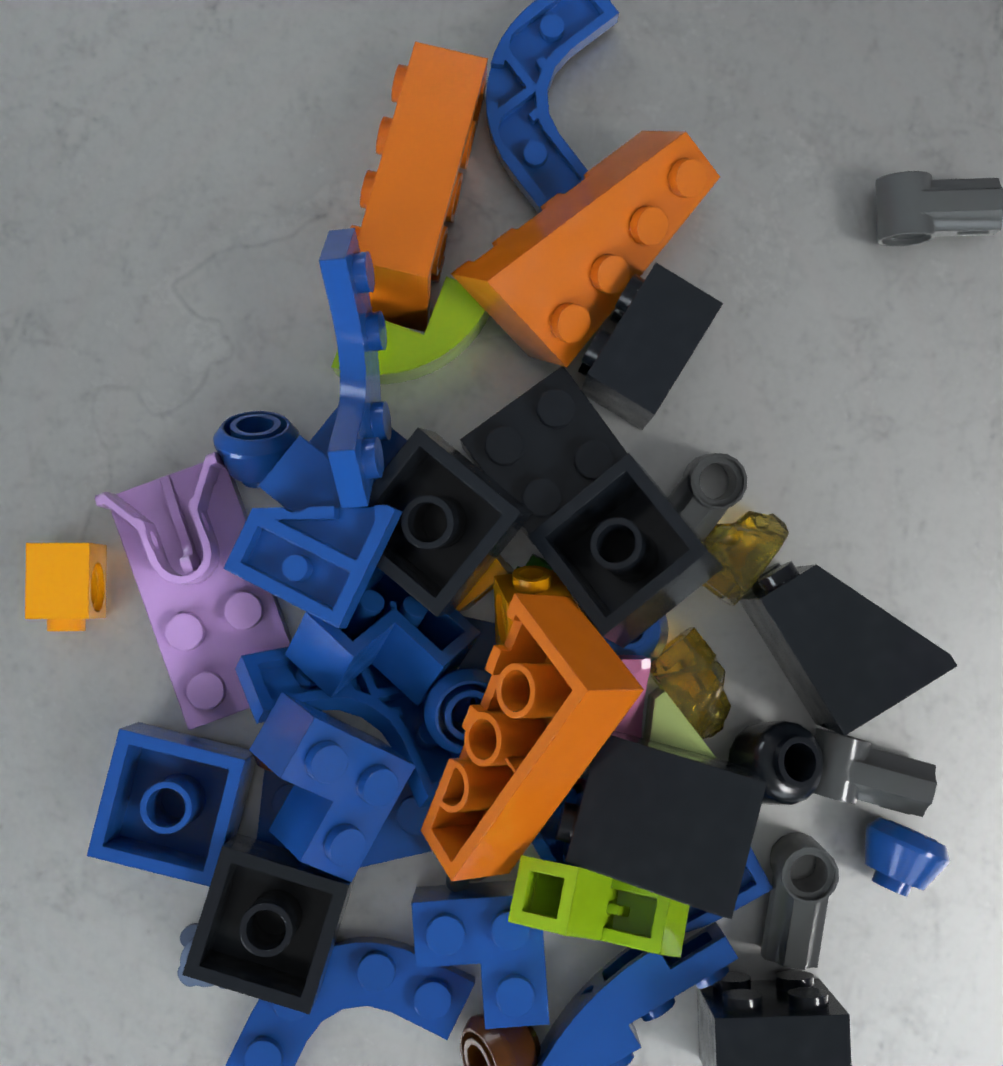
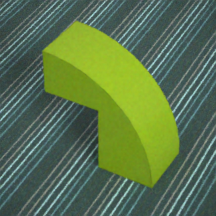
(450, 331)
(596, 908)

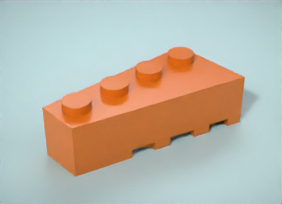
(419, 178)
(573, 259)
(530, 739)

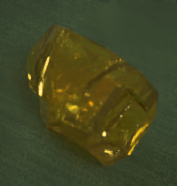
(744, 551)
(693, 681)

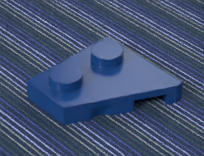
(314, 555)

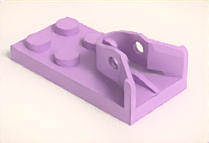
(201, 614)

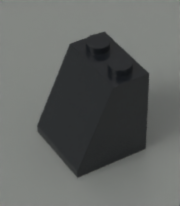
(838, 646)
(664, 821)

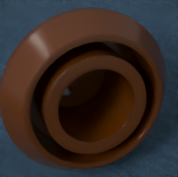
(498, 1045)

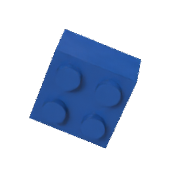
(170, 802)

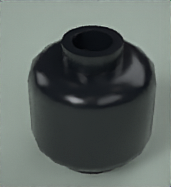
(782, 756)

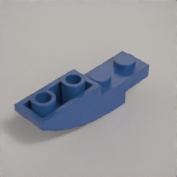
(633, 985)

